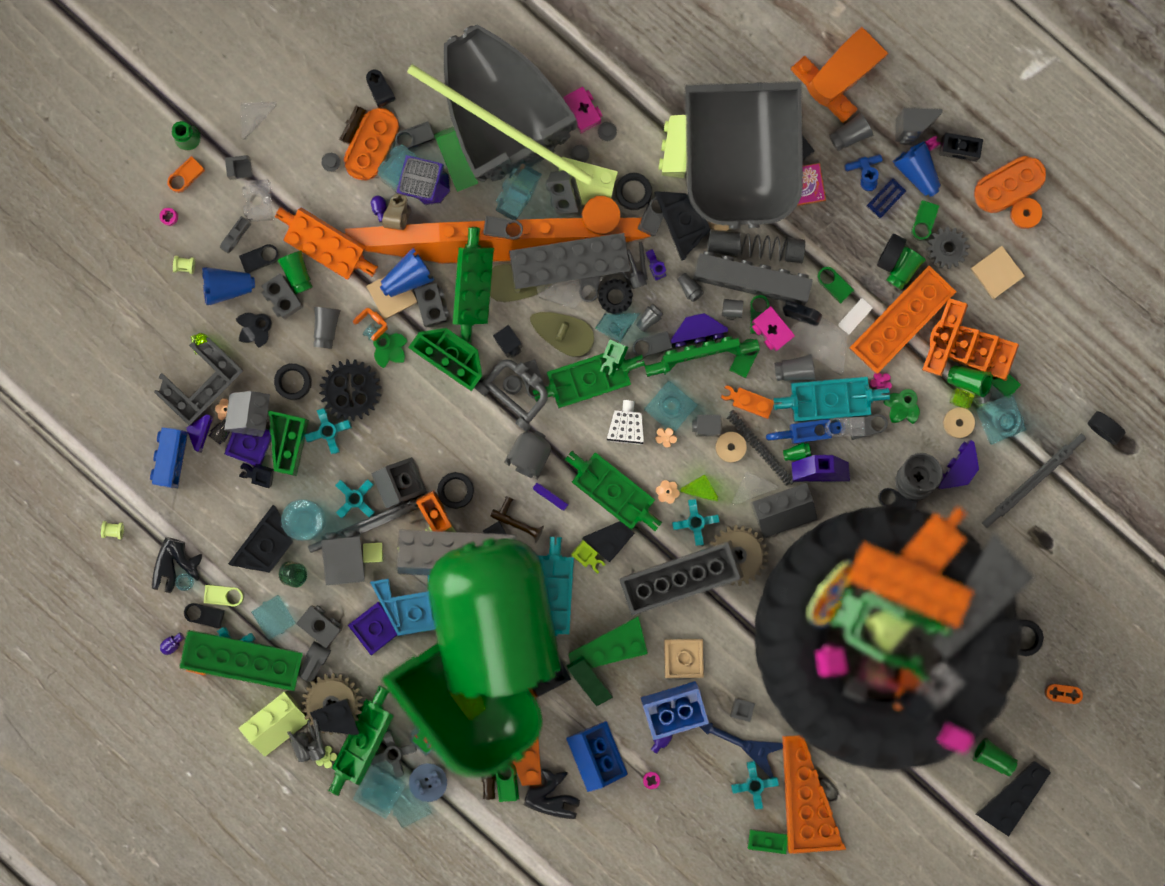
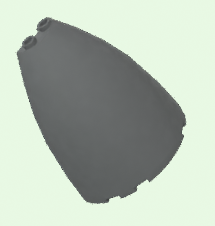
(508, 87)

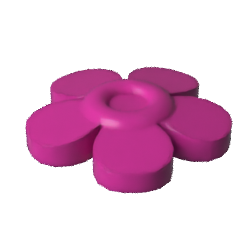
(881, 382)

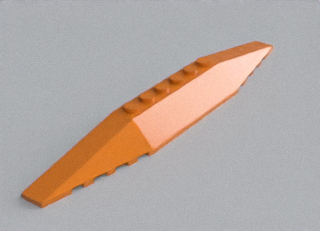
(441, 240)

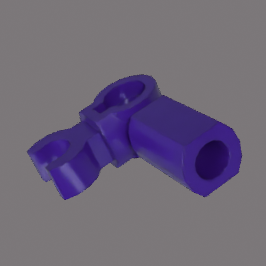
(657, 268)

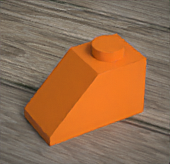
(434, 512)

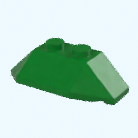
(449, 355)

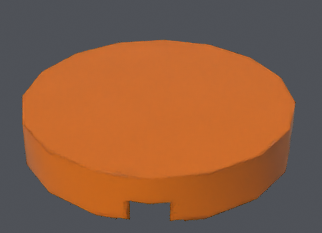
(601, 215)

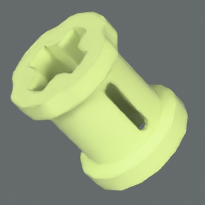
(183, 264)
(112, 530)

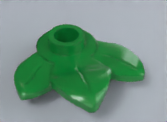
(391, 350)
(901, 409)

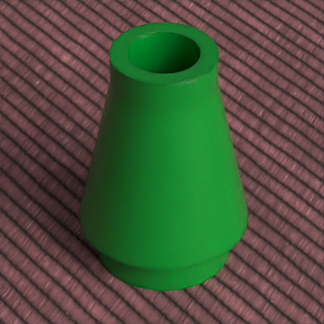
(797, 452)

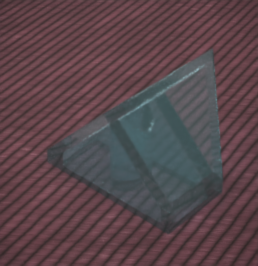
(616, 325)

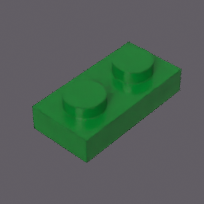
(767, 841)

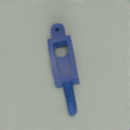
(805, 432)

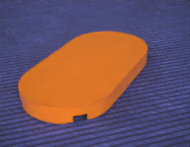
(371, 144)
(1009, 184)

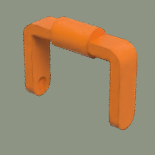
(378, 318)

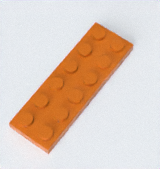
(902, 320)
(910, 585)

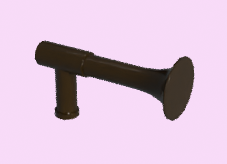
(501, 516)

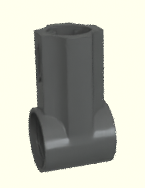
(732, 309)
(315, 659)

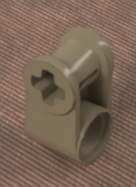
(396, 213)

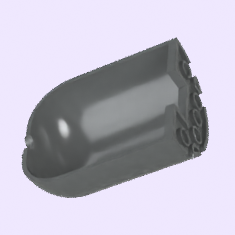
(744, 151)

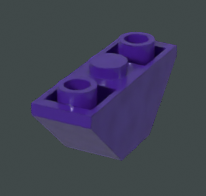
(698, 328)
(961, 468)
(820, 469)

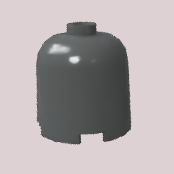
(529, 454)

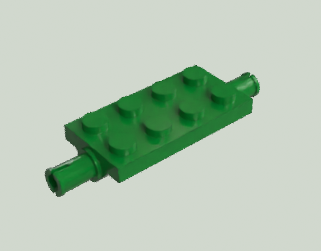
(472, 284)
(709, 348)
(585, 380)
(613, 491)
(361, 748)

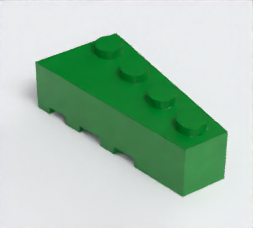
(614, 646)

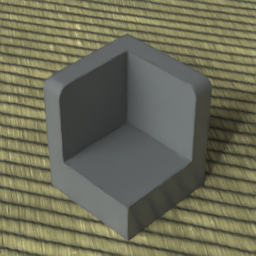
(238, 167)
(742, 710)

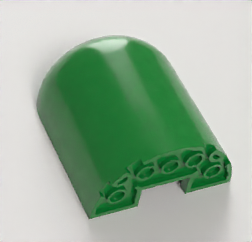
(493, 618)
(466, 747)

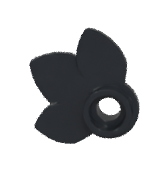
(251, 330)

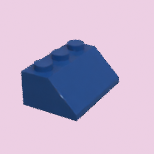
(169, 457)
(674, 710)
(597, 756)

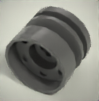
(928, 475)

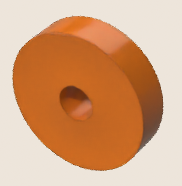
(1032, 207)

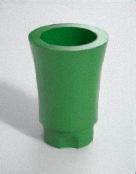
(190, 139)
(905, 268)
(296, 271)
(971, 380)
(994, 757)

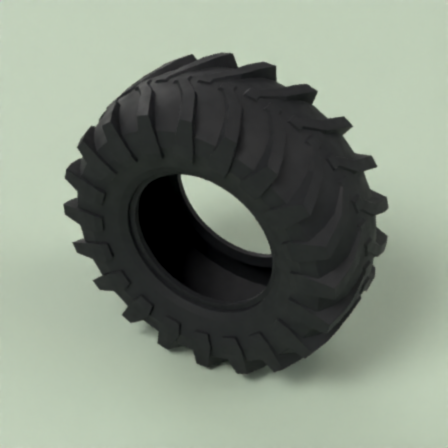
(873, 731)

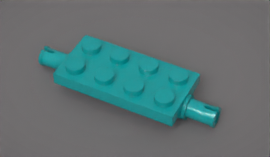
(831, 399)
(559, 580)

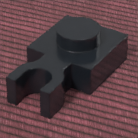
(260, 474)

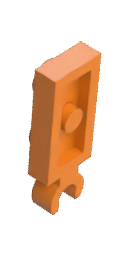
(750, 402)

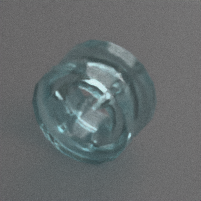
(370, 331)
(183, 576)

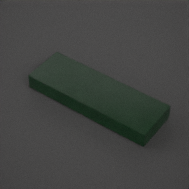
(589, 681)

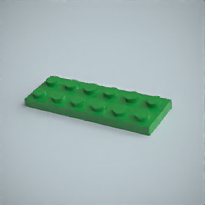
(240, 660)

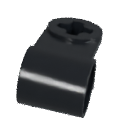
(380, 91)

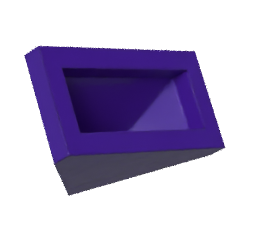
(198, 432)

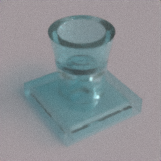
(661, 413)
(992, 419)

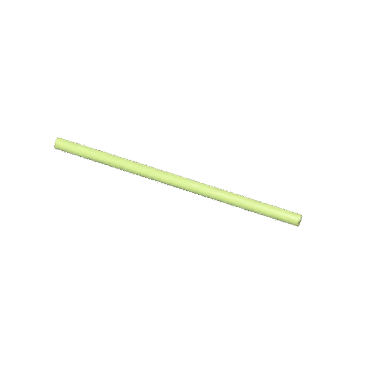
(499, 124)

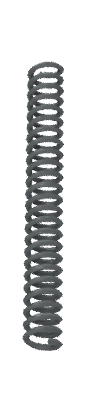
(766, 454)

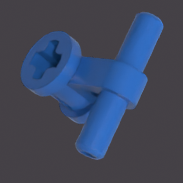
(869, 175)

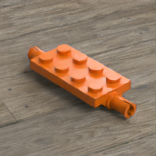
(324, 243)
(935, 543)

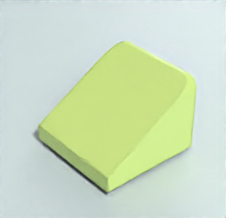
(372, 552)

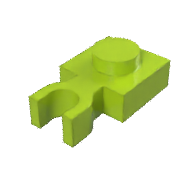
(586, 554)

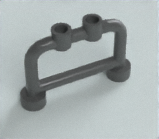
(535, 381)

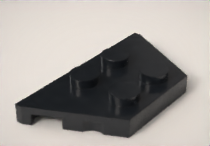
(682, 221)
(264, 545)

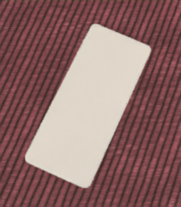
(855, 316)

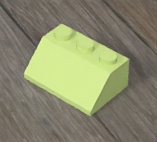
(675, 147)
(601, 184)
(271, 724)

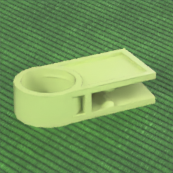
(218, 595)

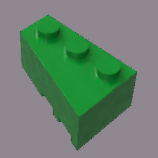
(455, 159)
(287, 441)

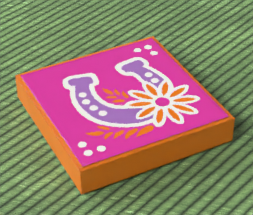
(813, 185)

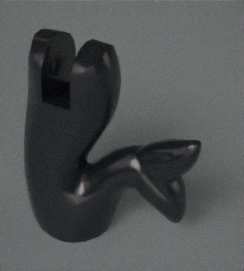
(164, 565)
(552, 806)

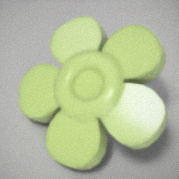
(326, 759)

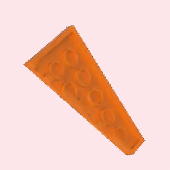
(807, 808)

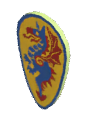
(830, 595)

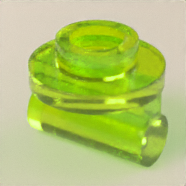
(199, 338)

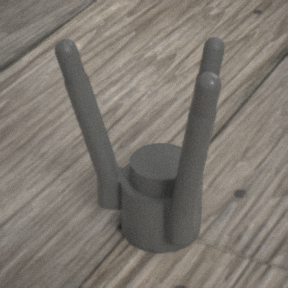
(637, 279)
(315, 748)

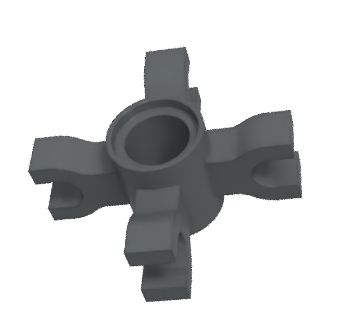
(398, 771)

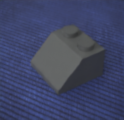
(247, 413)
(399, 482)

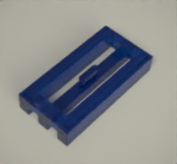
(874, 210)

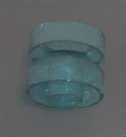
(303, 520)

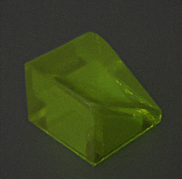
(961, 398)

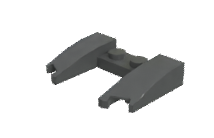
(190, 408)

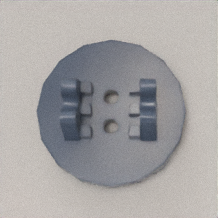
(419, 786)

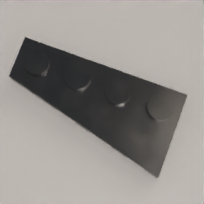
(1014, 799)

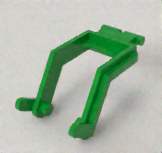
(855, 615)

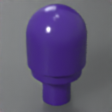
(378, 206)
(171, 644)
(662, 742)

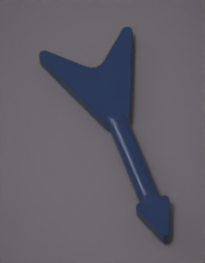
(755, 749)

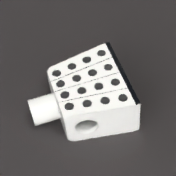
(626, 425)

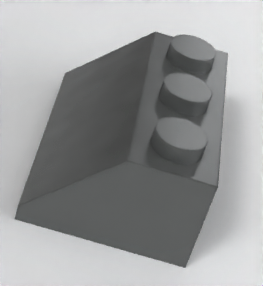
(913, 123)
(784, 510)

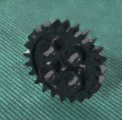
(333, 392)

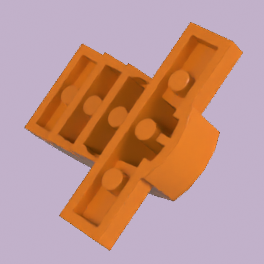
(841, 72)
(967, 345)

